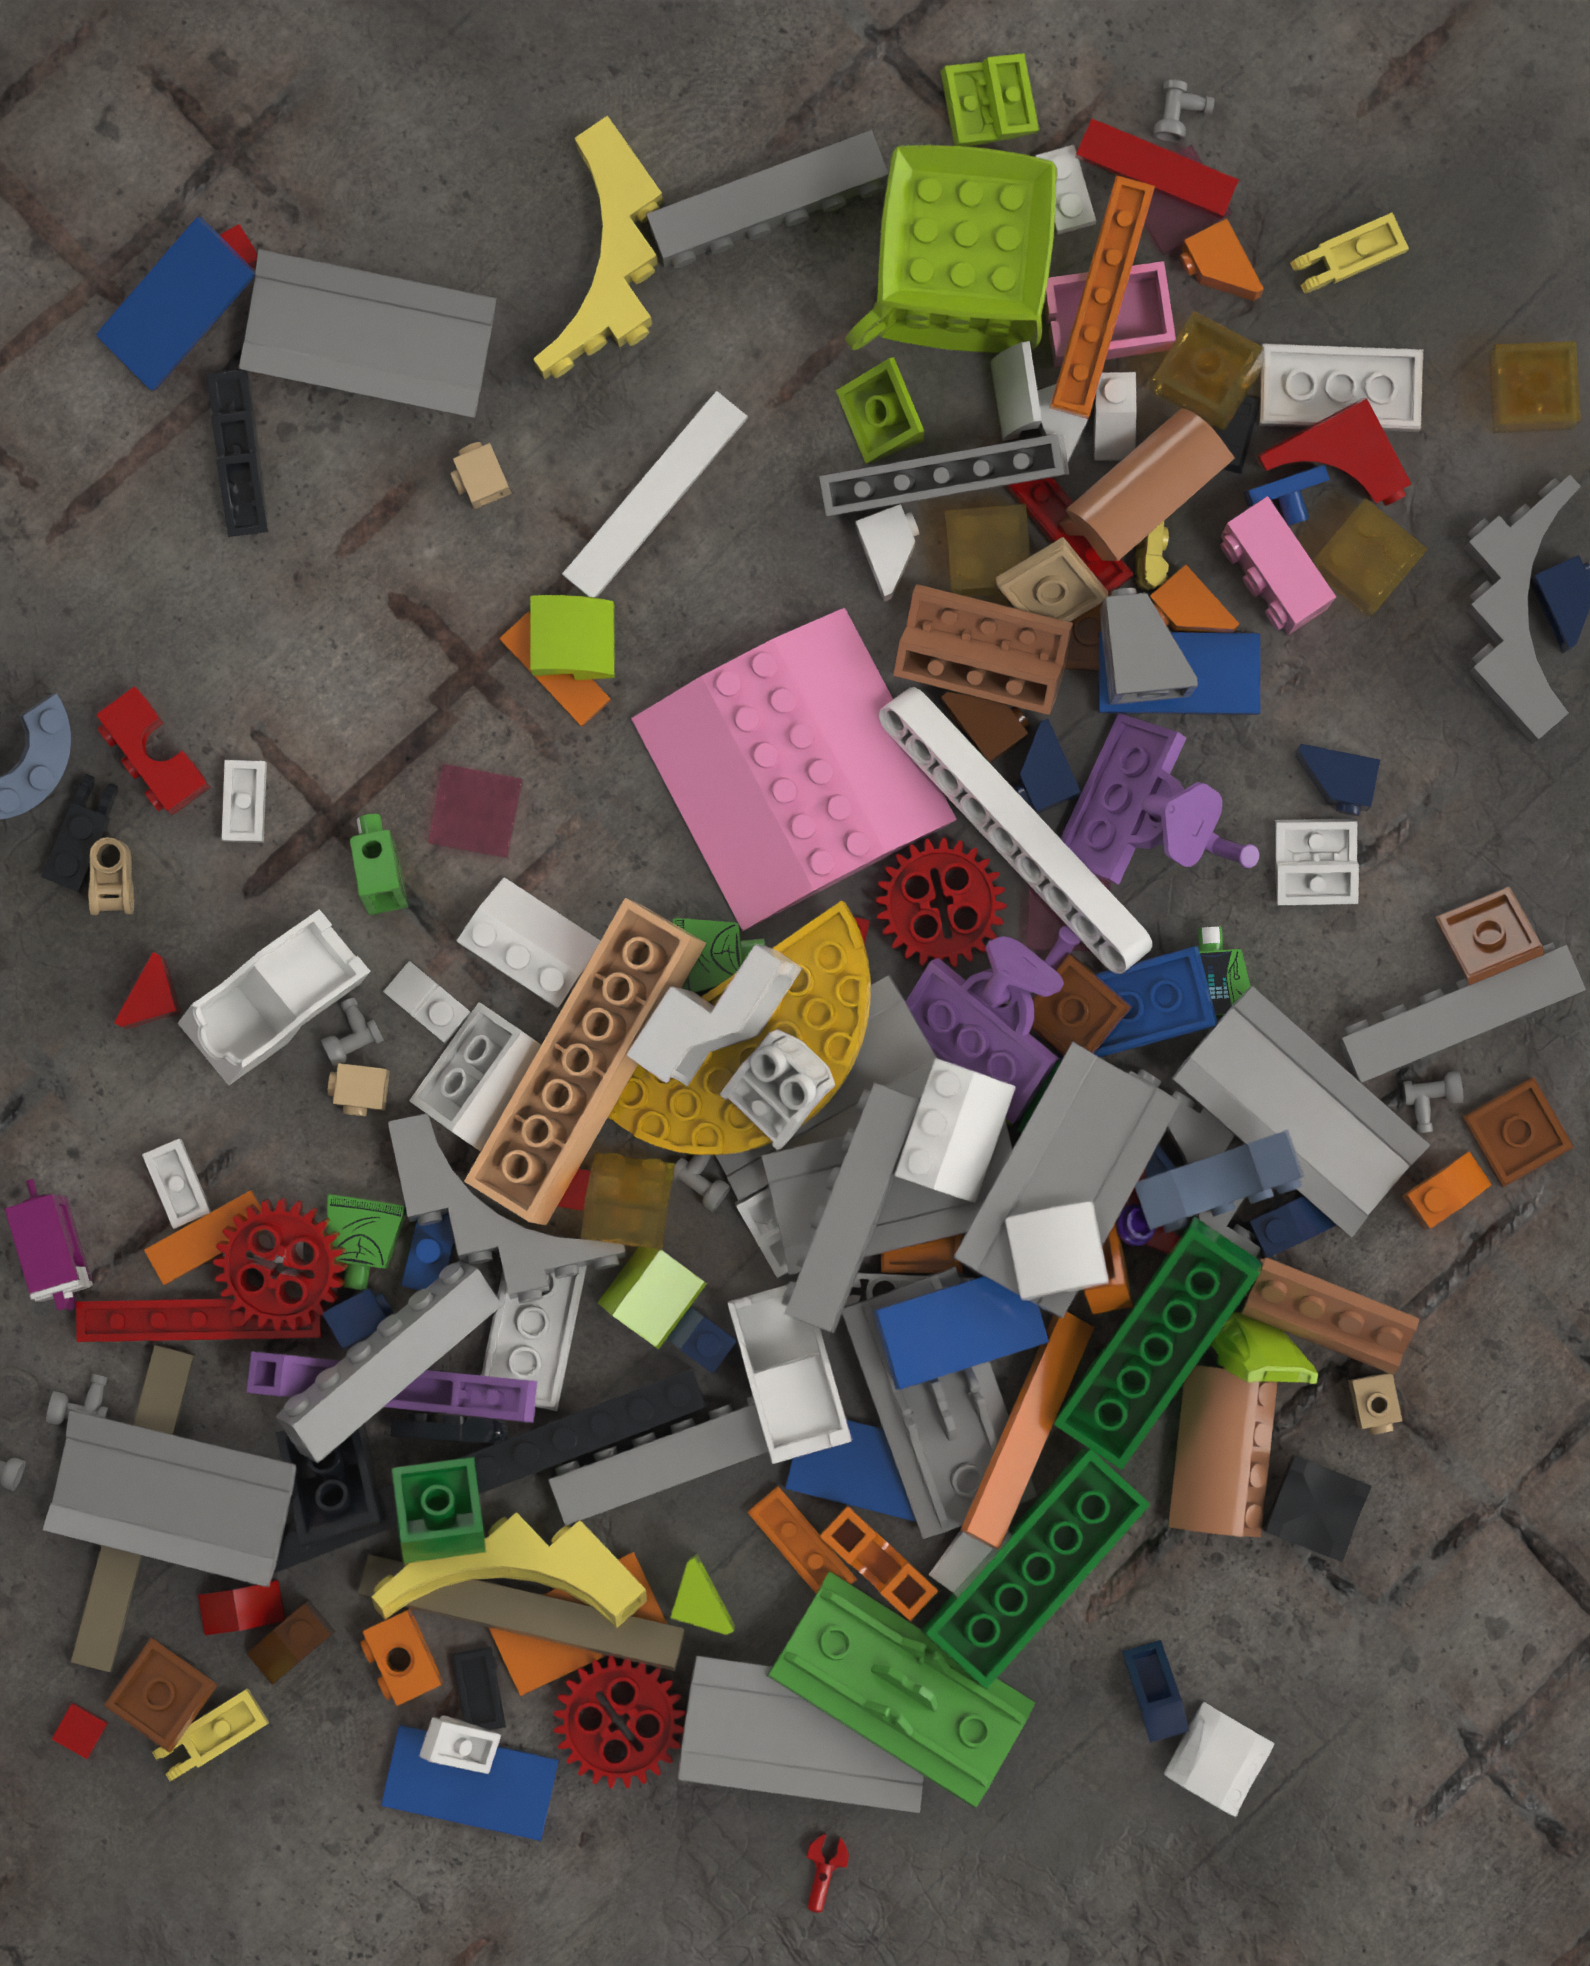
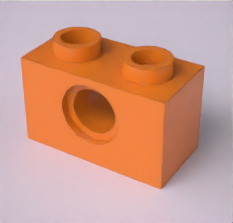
(405, 1633)

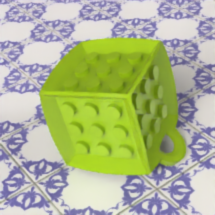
(963, 249)

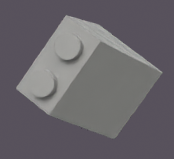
(1141, 652)

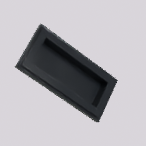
(1239, 432)
(479, 1688)

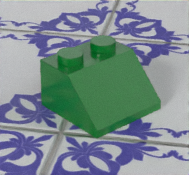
(438, 1510)

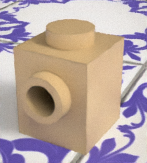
(479, 475)
(359, 1088)
(1375, 1402)

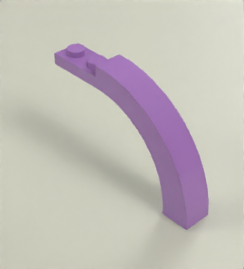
(429, 1392)

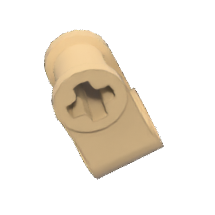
(112, 880)

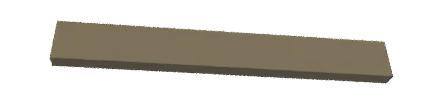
(115, 1568)
(539, 1617)

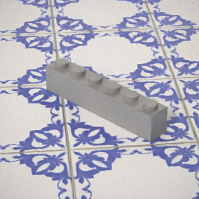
(768, 199)
(944, 475)
(1460, 1014)
(852, 1209)
(388, 1360)
(658, 1462)

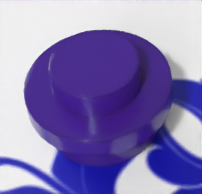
(1133, 1226)

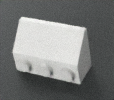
(529, 943)
(476, 1076)
(955, 1130)

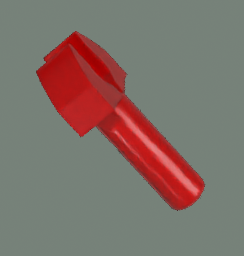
(824, 1870)

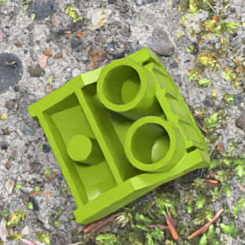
(1260, 1352)

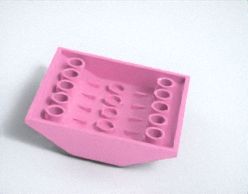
(790, 768)

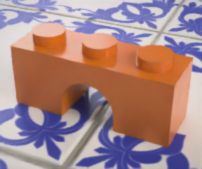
(878, 1562)

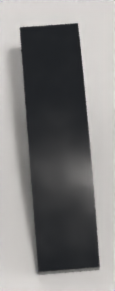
(237, 452)

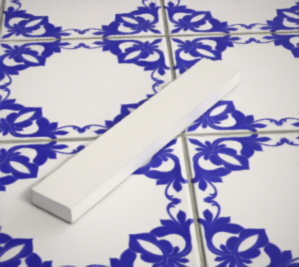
(655, 495)

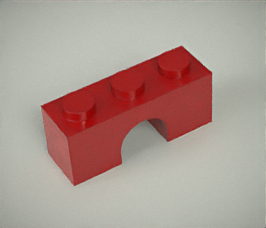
(129, 724)

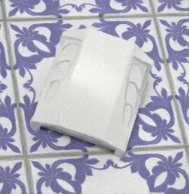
(779, 1085)
(1218, 1759)

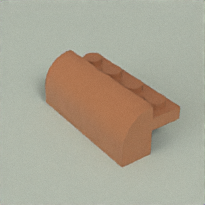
(1147, 485)
(983, 649)
(1329, 1316)
(1222, 1453)

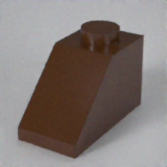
(987, 723)
(290, 1642)

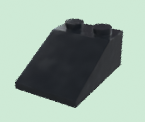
(336, 1492)

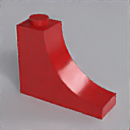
(1352, 443)

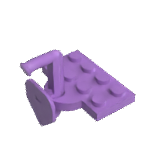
(1133, 791)
(976, 1028)

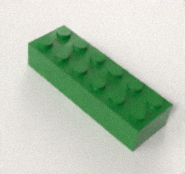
(1158, 1343)
(1035, 1567)

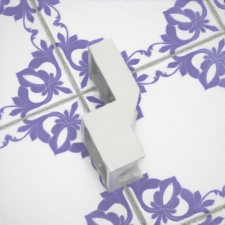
(272, 997)
(690, 1027)
(788, 1377)

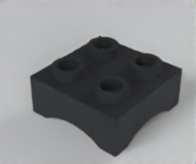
(1317, 1508)

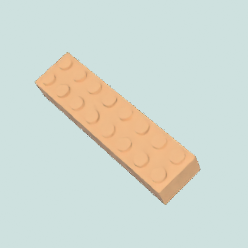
(582, 1063)

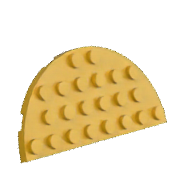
(822, 1008)

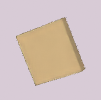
(1053, 584)

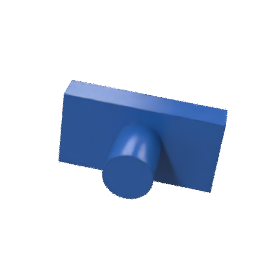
(1289, 493)
(428, 1253)

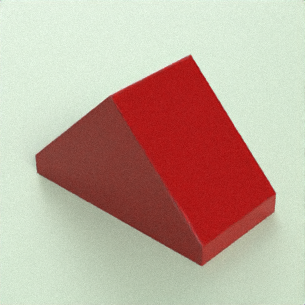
(151, 996)
(241, 1608)

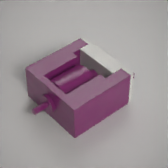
(49, 1248)

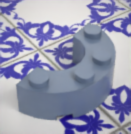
(42, 758)
(1220, 1181)

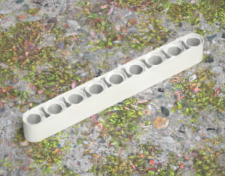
(1015, 830)

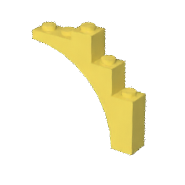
(625, 255)
(572, 1564)

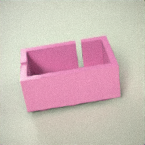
(1143, 318)
(1276, 566)

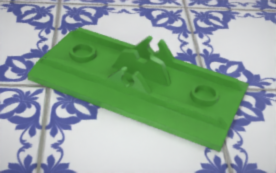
(900, 1690)

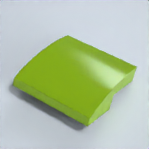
(989, 100)
(572, 636)

